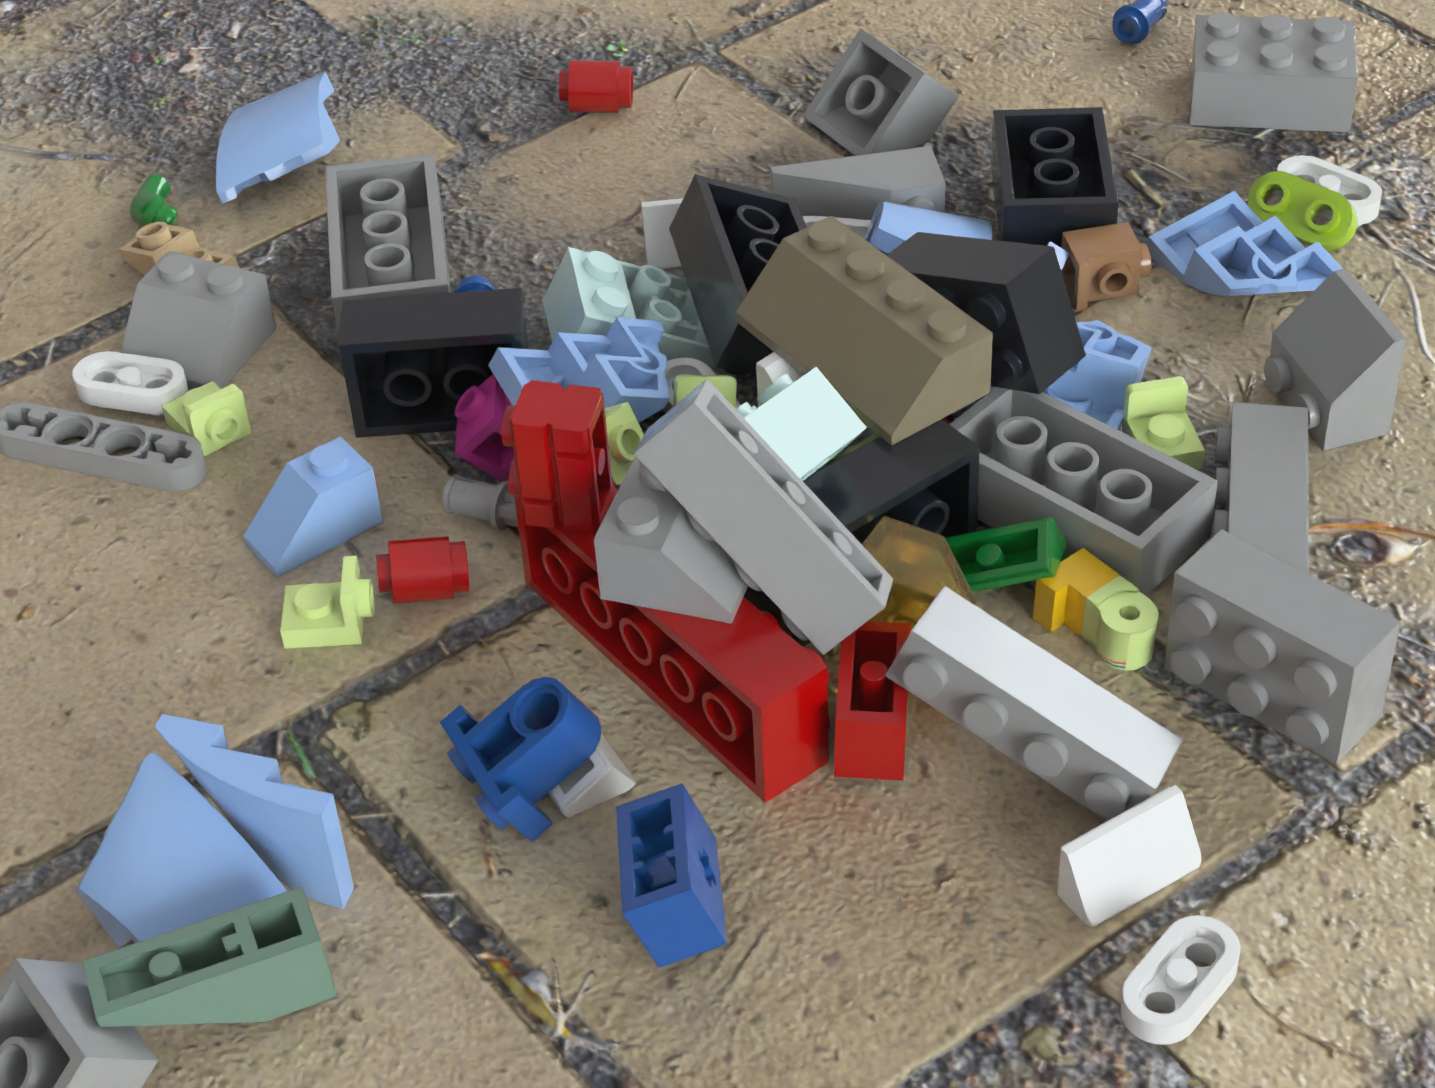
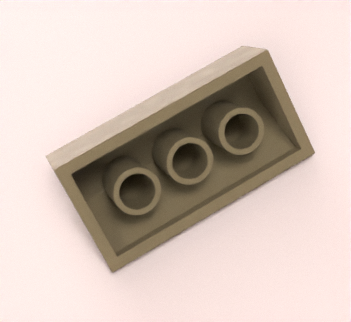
(869, 328)

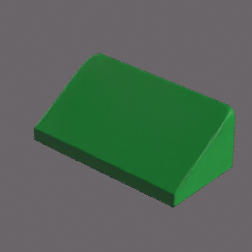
(1009, 553)

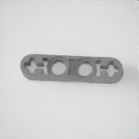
(161, 462)

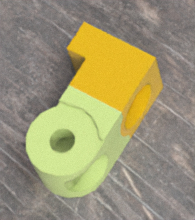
(1099, 609)

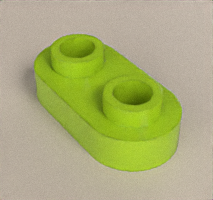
(1300, 207)

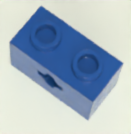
(670, 876)

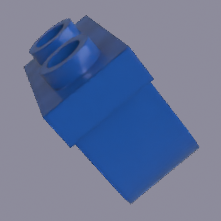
(523, 751)

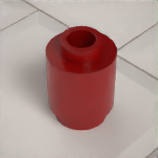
(596, 86)
(423, 569)

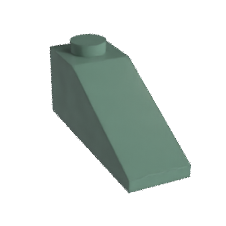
(217, 970)

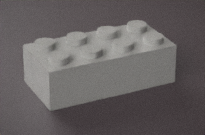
(385, 230)
(1097, 483)

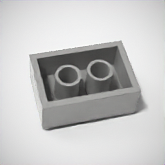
(1273, 72)
(1280, 645)

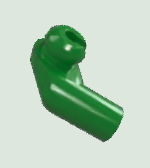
(149, 203)

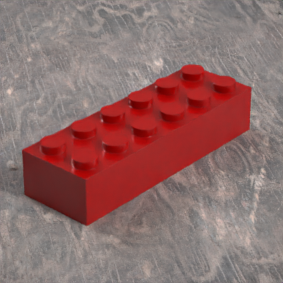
(732, 686)

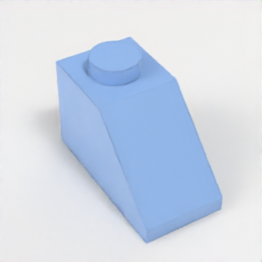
(314, 507)

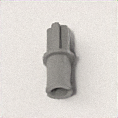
(480, 501)

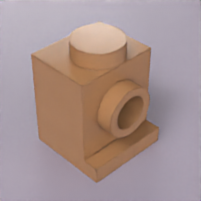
(1103, 263)

